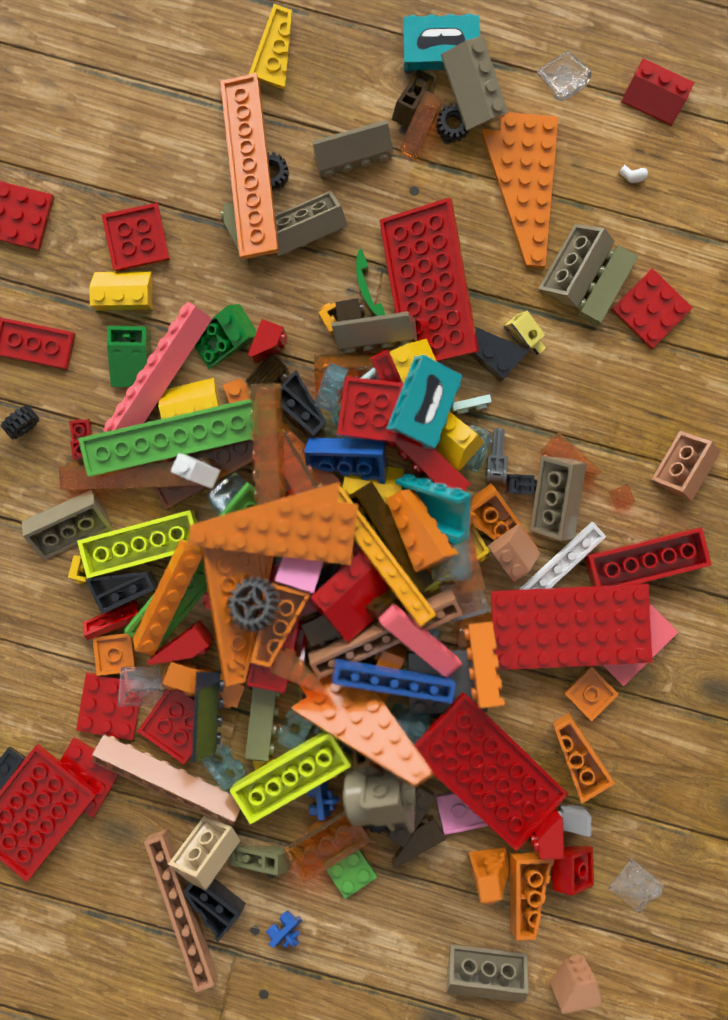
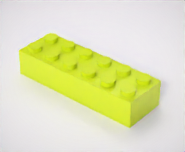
(135, 544)
(290, 776)

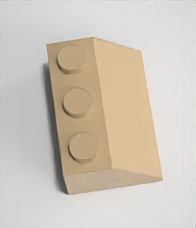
(205, 852)

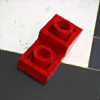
(79, 429)

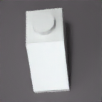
(195, 470)

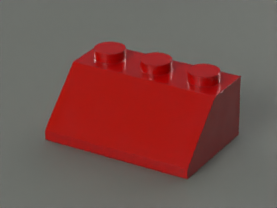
(657, 92)

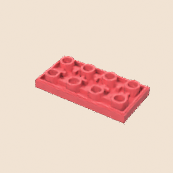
(661, 634)

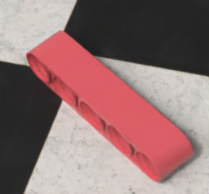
(420, 641)

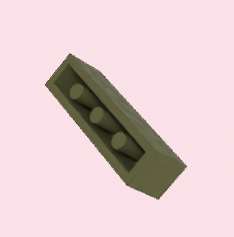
(607, 285)
(262, 724)

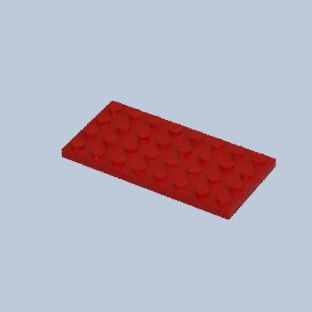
(430, 277)
(572, 626)
(489, 771)

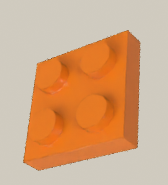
(113, 652)
(591, 693)

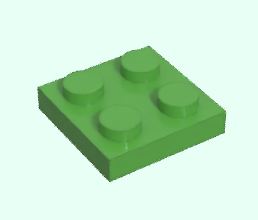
(352, 873)

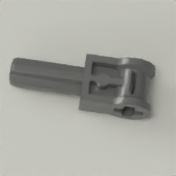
(496, 462)

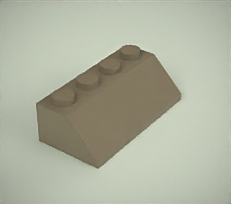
(474, 83)
(353, 149)
(309, 222)
(577, 264)
(375, 332)
(558, 497)
(66, 524)
(487, 973)

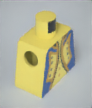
(522, 327)

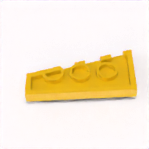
(273, 51)

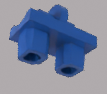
(324, 801)
(278, 936)

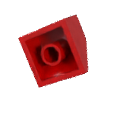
(268, 339)
(548, 838)
(575, 871)

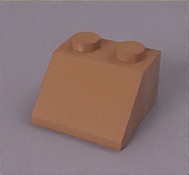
(515, 552)

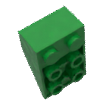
(225, 335)
(127, 353)

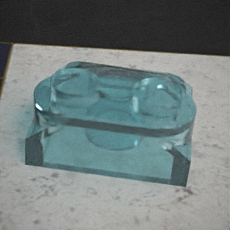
(225, 492)
(456, 567)
(412, 724)

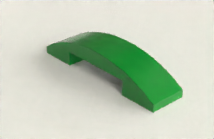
(362, 267)

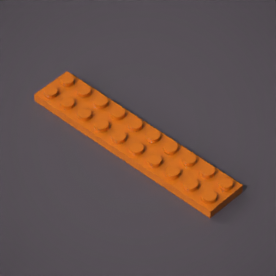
(249, 167)

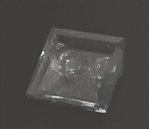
(565, 76)
(636, 886)

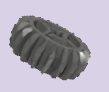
(255, 587)

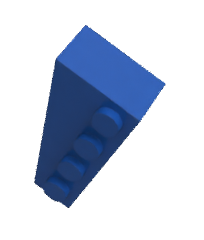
(348, 457)

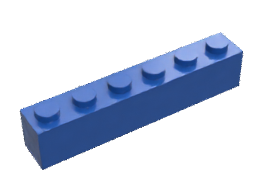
(393, 681)

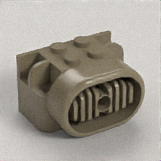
(378, 800)

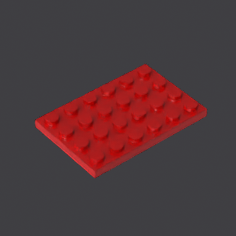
(38, 810)

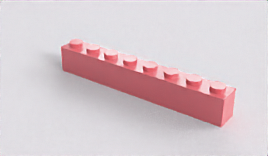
(160, 368)

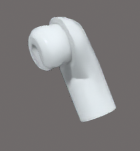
(635, 175)

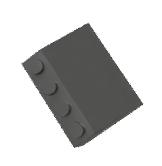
(460, 677)

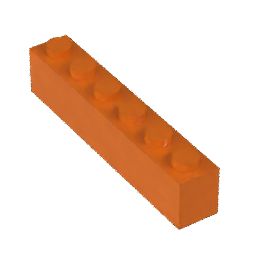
(167, 597)

